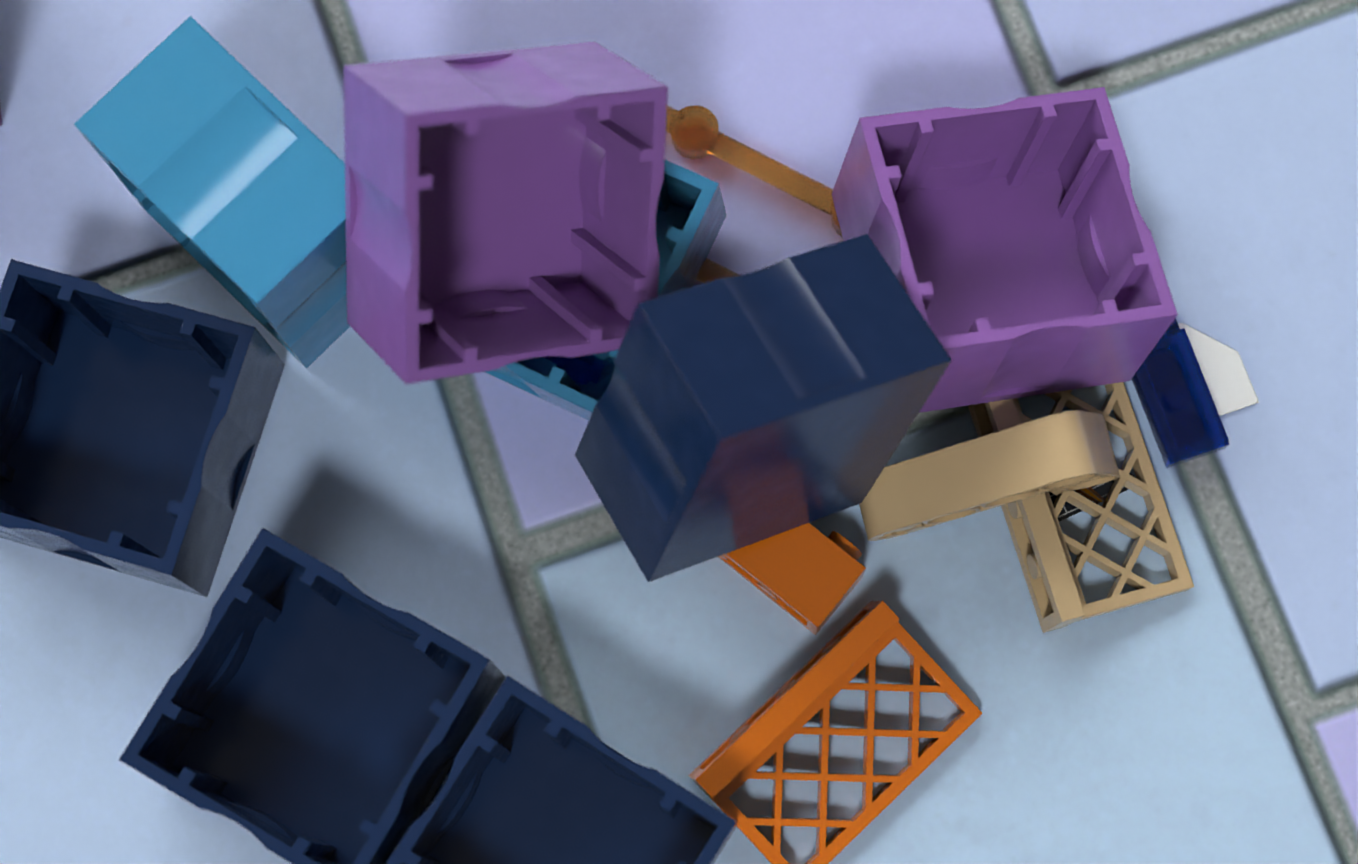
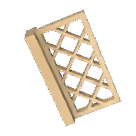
(1045, 549)

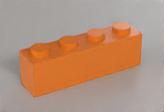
(801, 572)

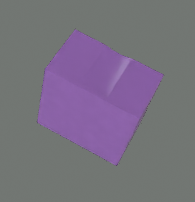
(500, 205)
(1012, 241)

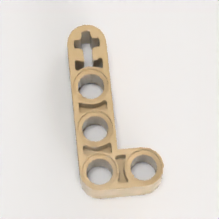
(990, 471)

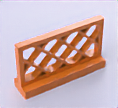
(799, 701)

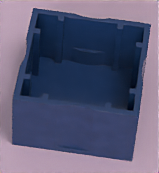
(757, 404)
(125, 426)
(313, 712)
(551, 792)

